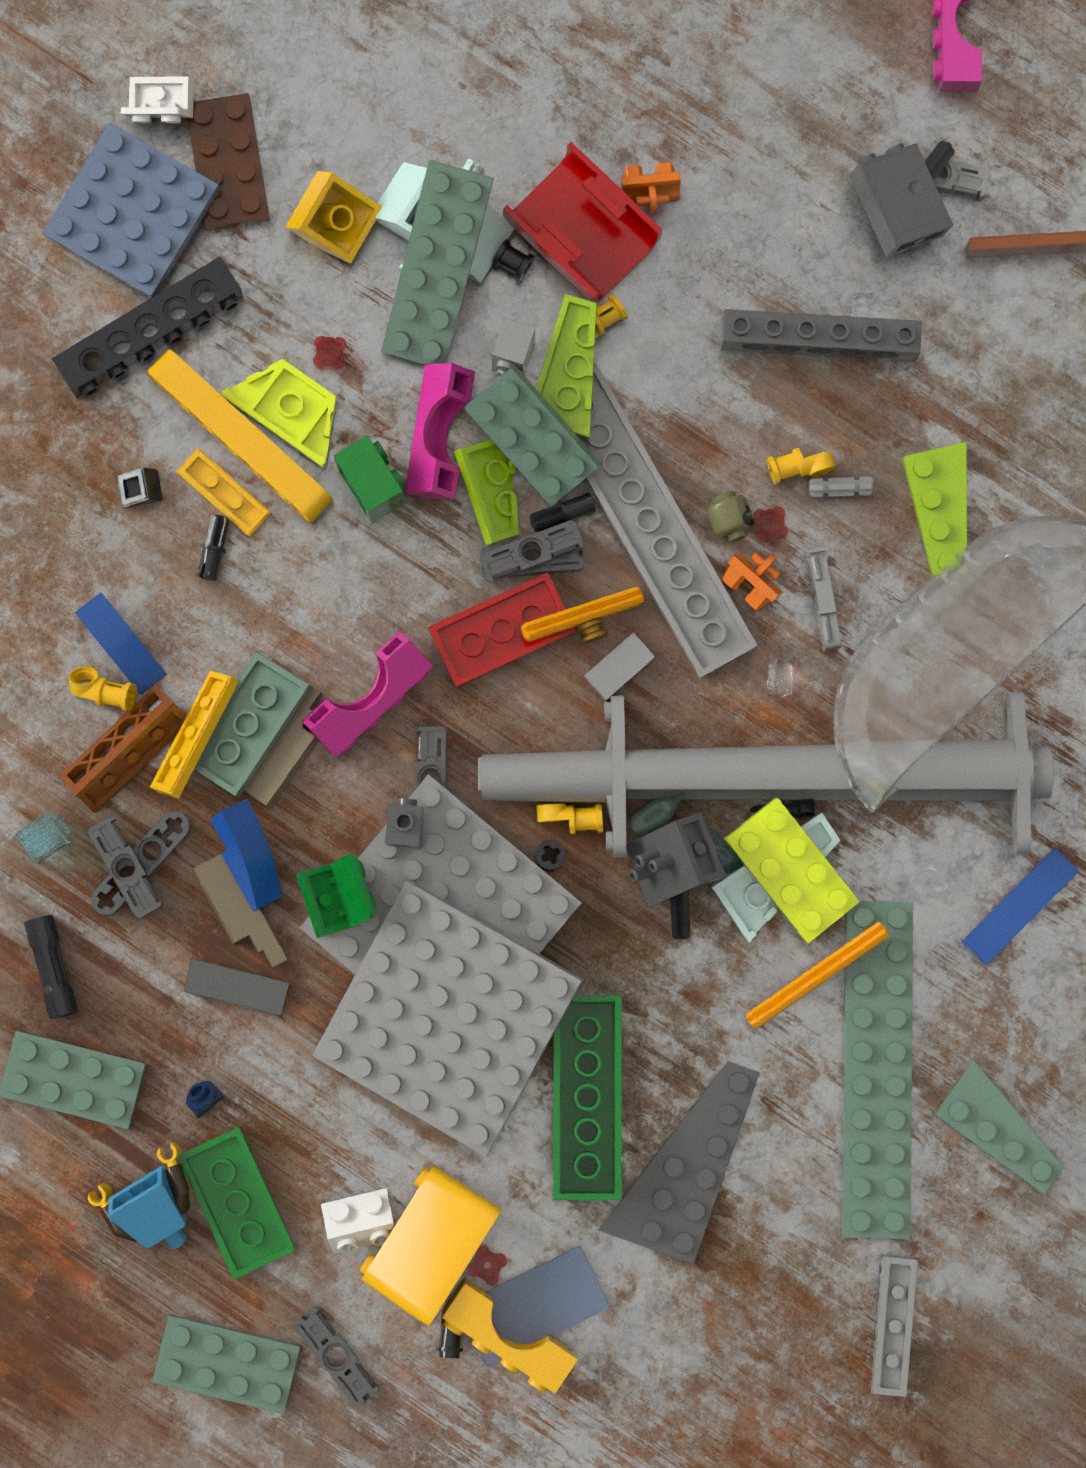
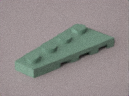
(992, 1124)

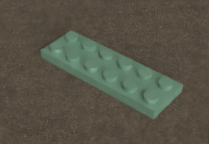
(437, 263)

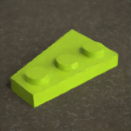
(490, 488)

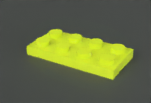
(791, 870)

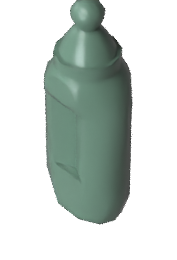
(654, 814)

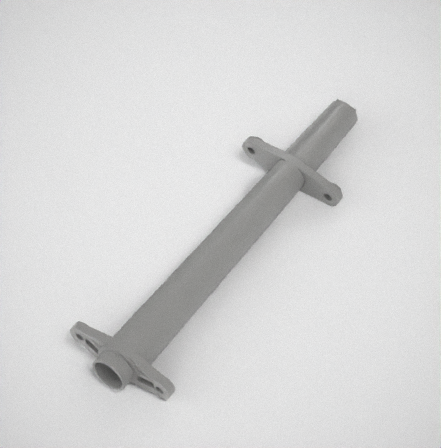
(947, 772)

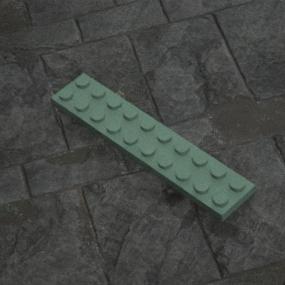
(878, 1076)

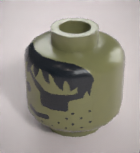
(730, 516)

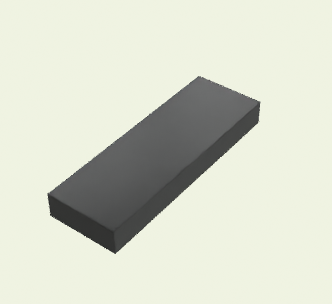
(236, 987)

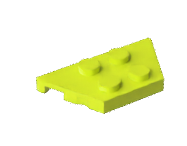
(288, 407)

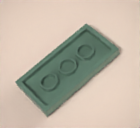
(532, 435)
(251, 724)
(72, 1079)
(226, 1364)

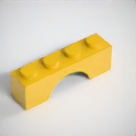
(544, 1360)

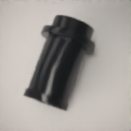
(449, 1343)

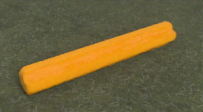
(582, 614)

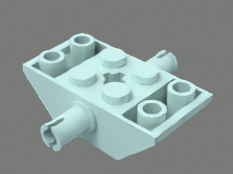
(400, 206)

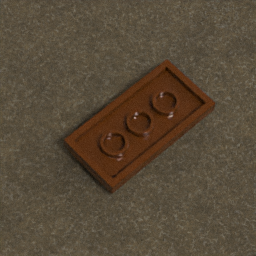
(229, 155)

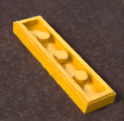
(194, 734)

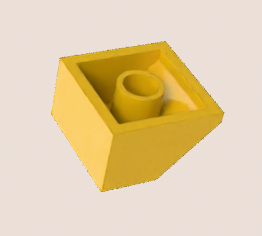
(334, 216)

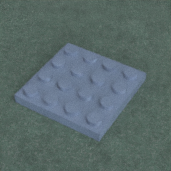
(131, 210)

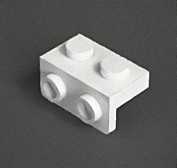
(160, 98)
(358, 1221)

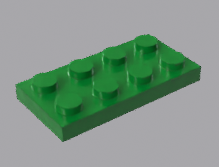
(236, 1203)

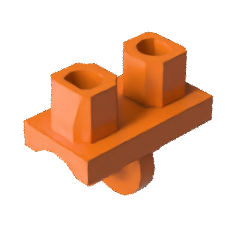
(653, 188)
(743, 569)

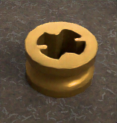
(591, 631)

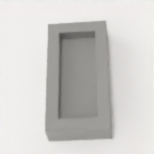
(619, 667)

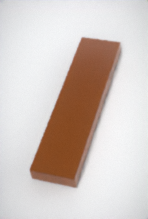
(1026, 244)

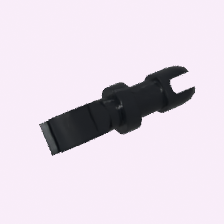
(799, 808)

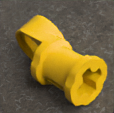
(609, 313)
(795, 464)
(102, 689)
(579, 818)

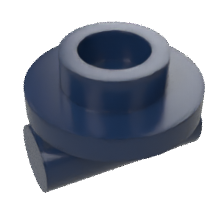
(203, 1097)

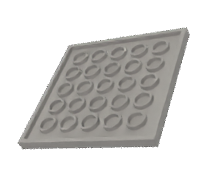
(463, 865)
(447, 1017)

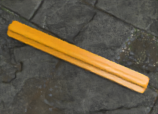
(817, 975)

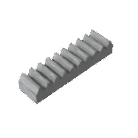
(894, 1326)

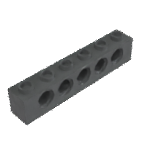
(821, 335)

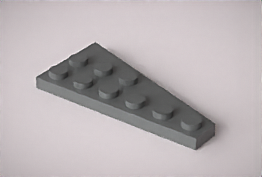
(679, 1186)

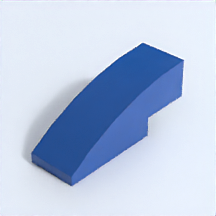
(120, 643)
(248, 854)

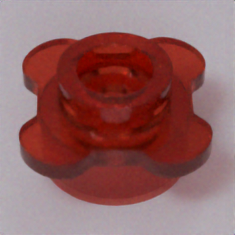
(329, 343)
(775, 515)
(477, 1267)

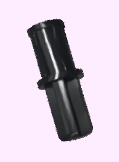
(562, 512)
(213, 548)

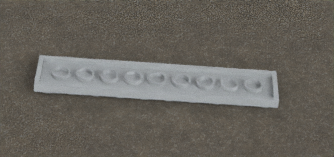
(661, 540)

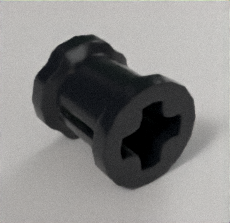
(513, 260)
(540, 853)

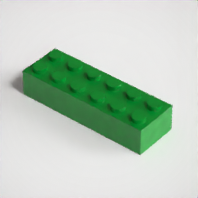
(588, 1100)

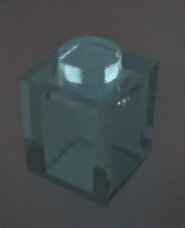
(44, 837)

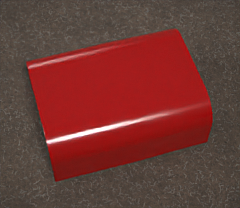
(585, 225)

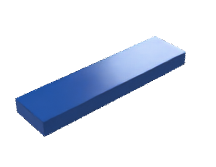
(1020, 906)

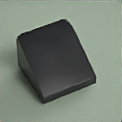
(139, 487)

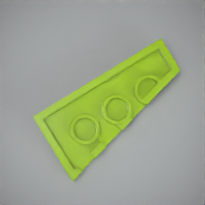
(569, 364)
(940, 500)

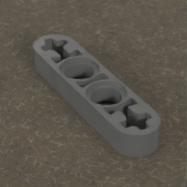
(149, 866)

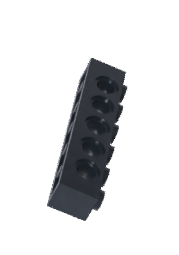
(213, 277)

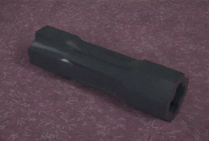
(51, 968)

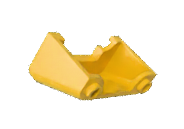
(430, 1244)

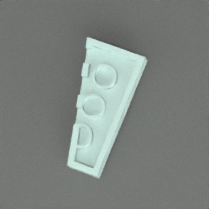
(747, 900)

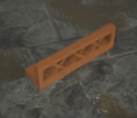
(127, 752)

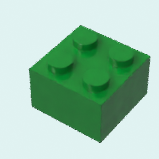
(369, 478)

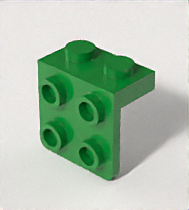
(337, 895)

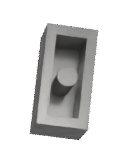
(513, 346)

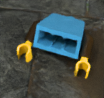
(150, 1207)

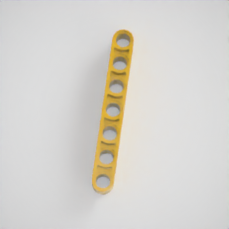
(239, 436)

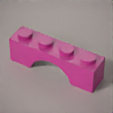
(959, 61)
(443, 394)
(399, 669)

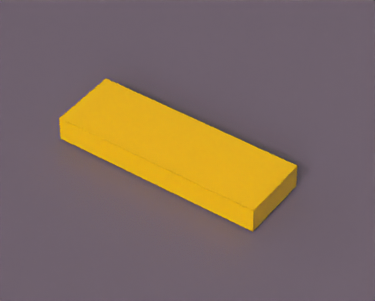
(224, 492)

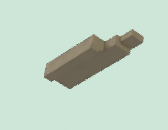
(285, 756)
(235, 911)

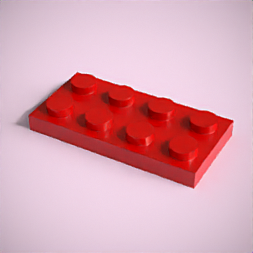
(491, 632)

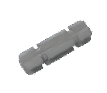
(840, 486)

